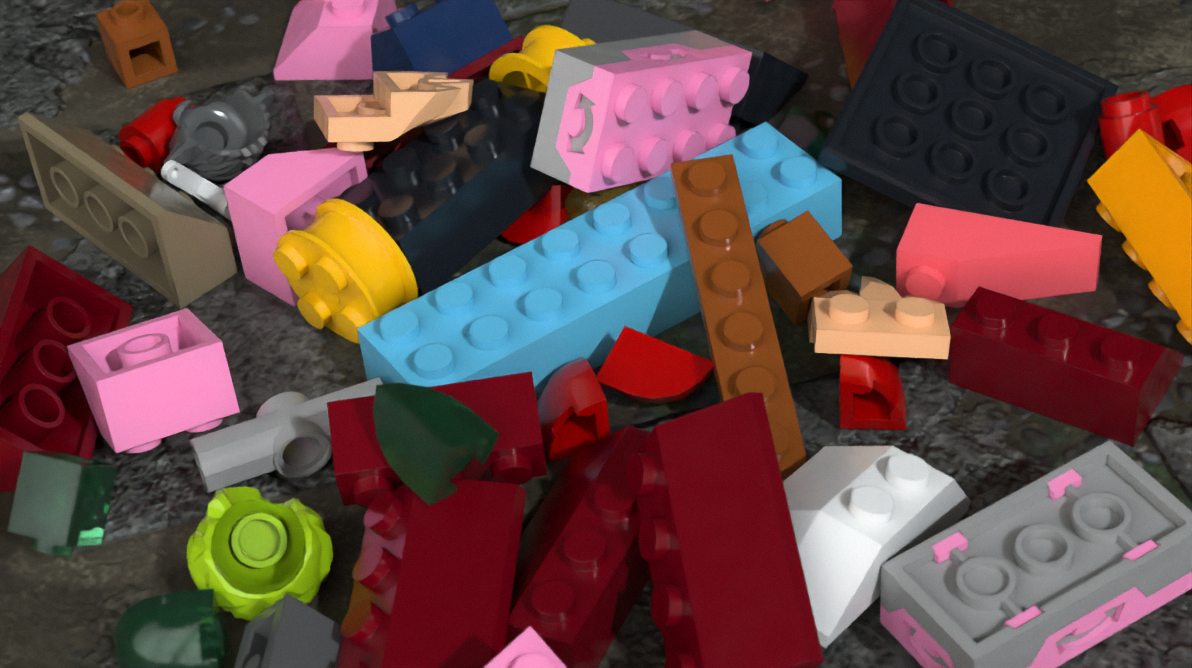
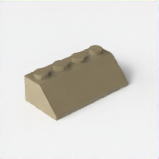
(128, 211)

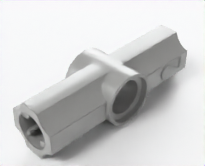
(285, 436)

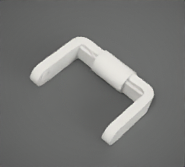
(196, 186)

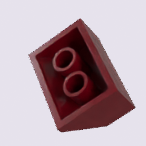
(1059, 365)
(501, 401)

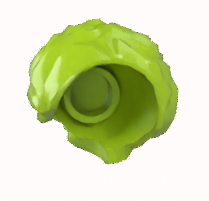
(258, 551)

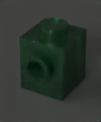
(61, 500)

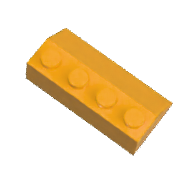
(1149, 200)

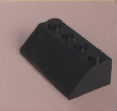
(770, 82)

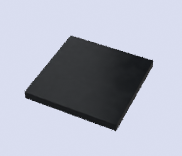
(967, 118)

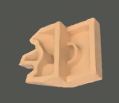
(397, 105)
(878, 323)

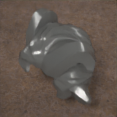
(222, 136)

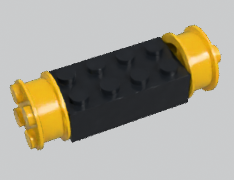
(429, 201)

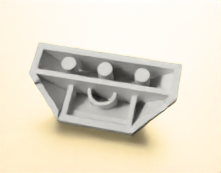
(857, 512)

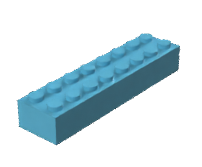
(588, 278)

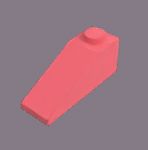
(955, 251)

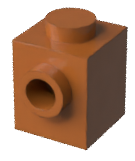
(136, 42)
(800, 264)

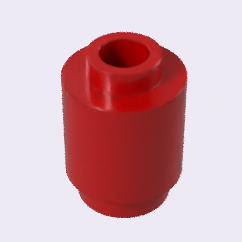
(1124, 116)
(149, 134)

